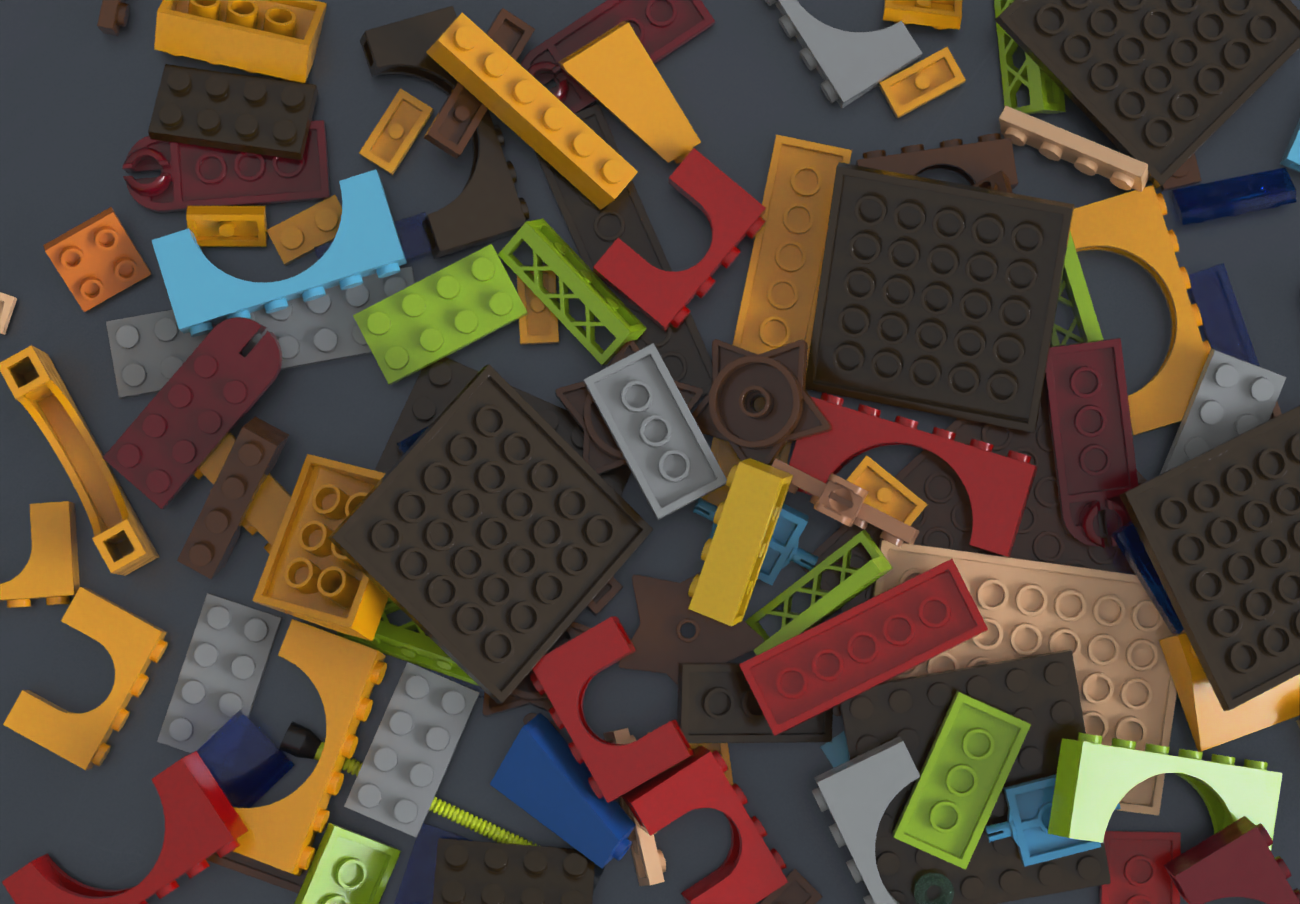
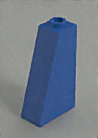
(556, 791)

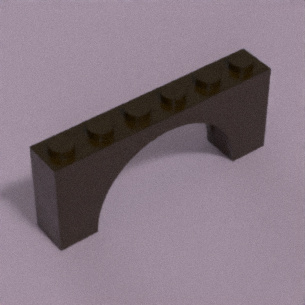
(489, 201)

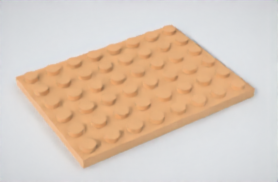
(1056, 608)

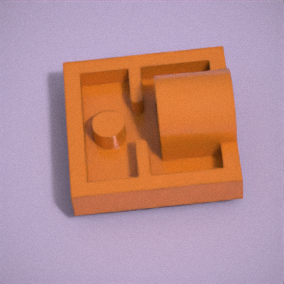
(97, 259)

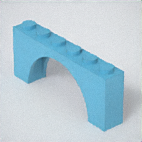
(362, 246)

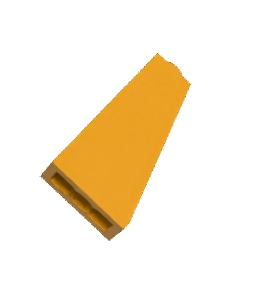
(630, 87)

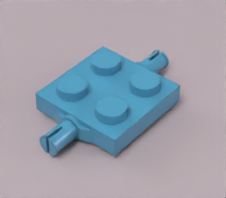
(783, 543)
(1029, 822)

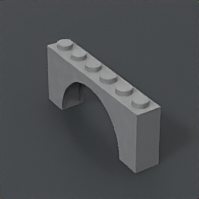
(845, 59)
(857, 800)

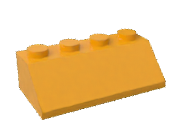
(249, 35)

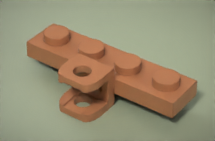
(845, 504)

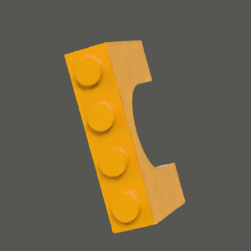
(53, 560)
(132, 647)

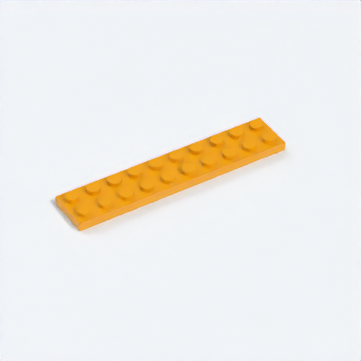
(784, 263)

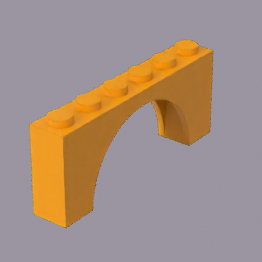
(1137, 230)
(113, 520)
(344, 679)

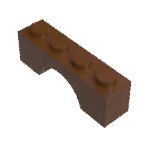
(969, 161)
(231, 496)

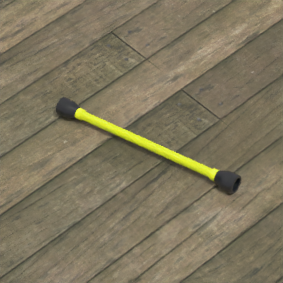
(305, 744)

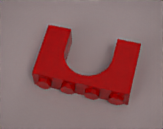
(666, 294)
(564, 678)
(700, 782)

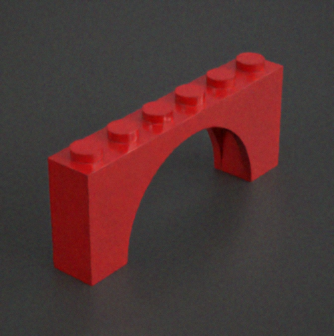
(994, 483)
(196, 827)

